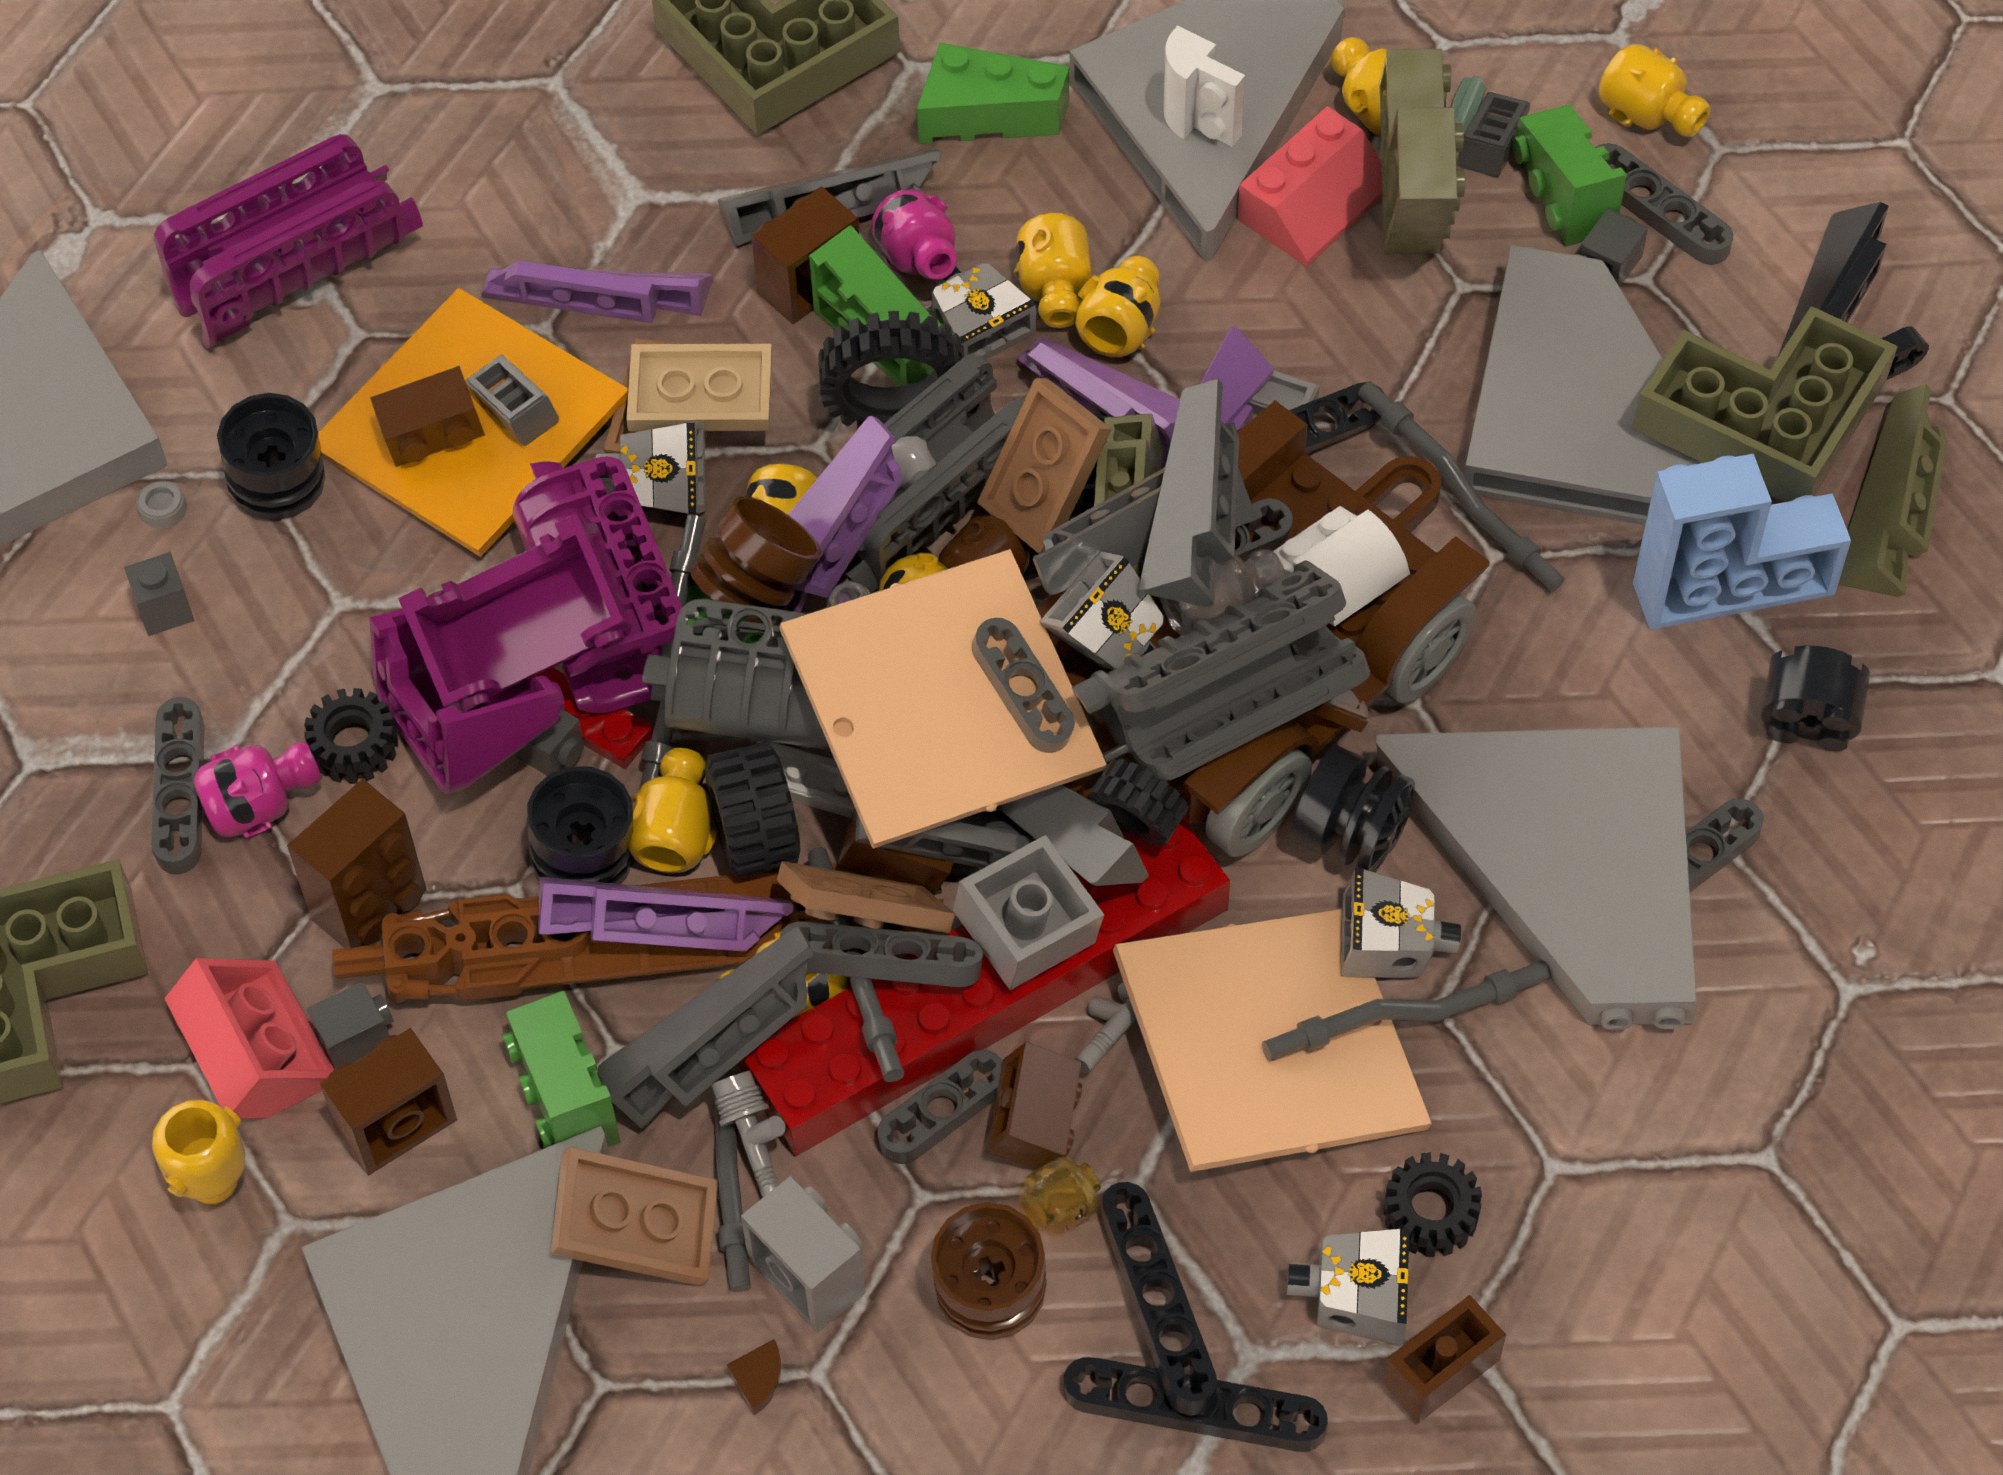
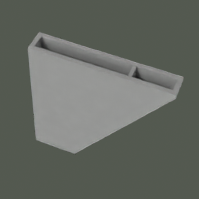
(1197, 178)
(1566, 393)
(63, 409)
(1574, 851)
(456, 1316)

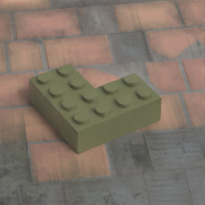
(781, 55)
(1418, 152)
(1786, 416)
(55, 942)

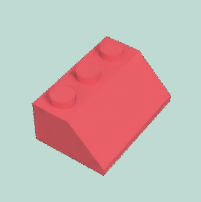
(1312, 187)
(248, 1035)

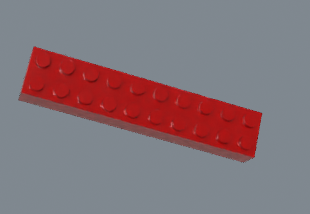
(826, 1078)

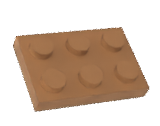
(1044, 463)
(865, 898)
(634, 1216)

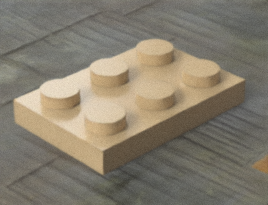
(700, 382)

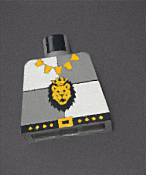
(983, 310)
(666, 466)
(1105, 613)
(1390, 928)
(1359, 1284)

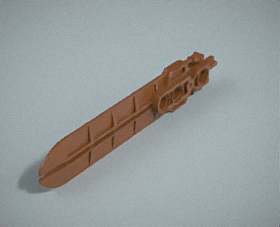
(492, 970)

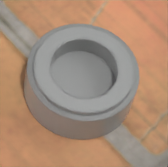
(161, 504)

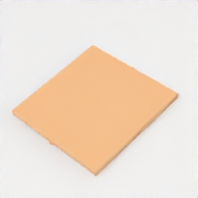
(915, 712)
(1225, 990)

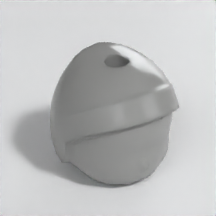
(913, 459)

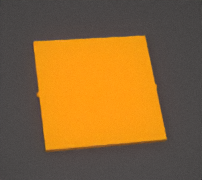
(471, 486)

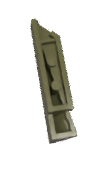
(1127, 457)
(1896, 498)

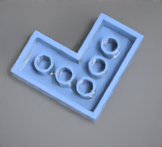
(1725, 550)

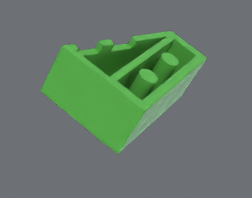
(991, 93)
(1567, 171)
(855, 282)
(558, 1071)

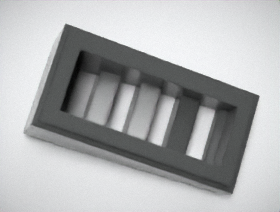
(1490, 136)
(515, 401)

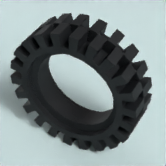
(877, 342)

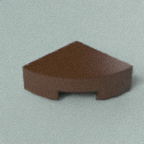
(1345, 711)
(757, 1375)

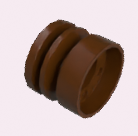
(755, 556)
(992, 1242)

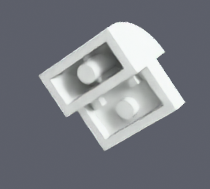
(1201, 90)
(1351, 550)

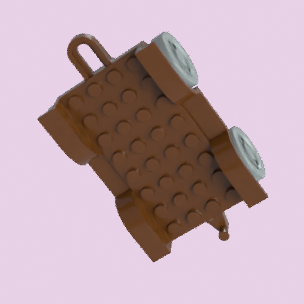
(1405, 633)

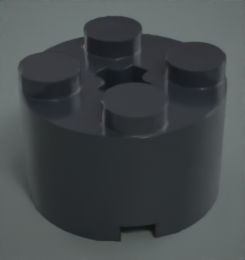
(1815, 697)

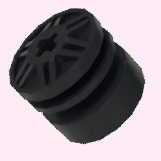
(271, 456)
(1344, 806)
(580, 826)

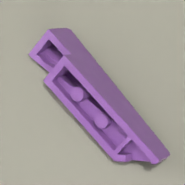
(601, 293)
(1242, 375)
(1099, 386)
(845, 505)
(656, 914)

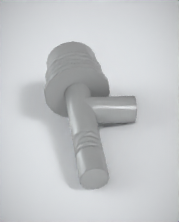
(1119, 1020)
(739, 1103)

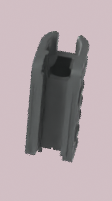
(965, 443)
(1228, 677)
(733, 686)

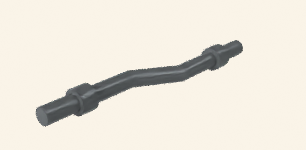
(1520, 550)
(681, 579)
(878, 1029)
(1317, 1031)
(731, 1232)

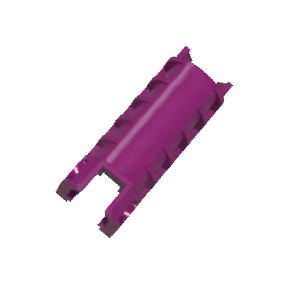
(280, 238)
(626, 532)

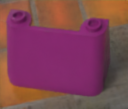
(519, 616)
(450, 743)

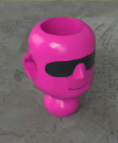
(915, 234)
(249, 789)

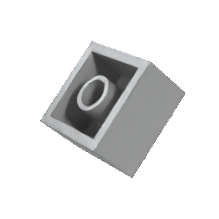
(1027, 912)
(805, 1252)

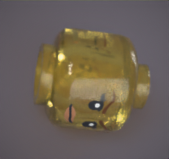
(1060, 1195)

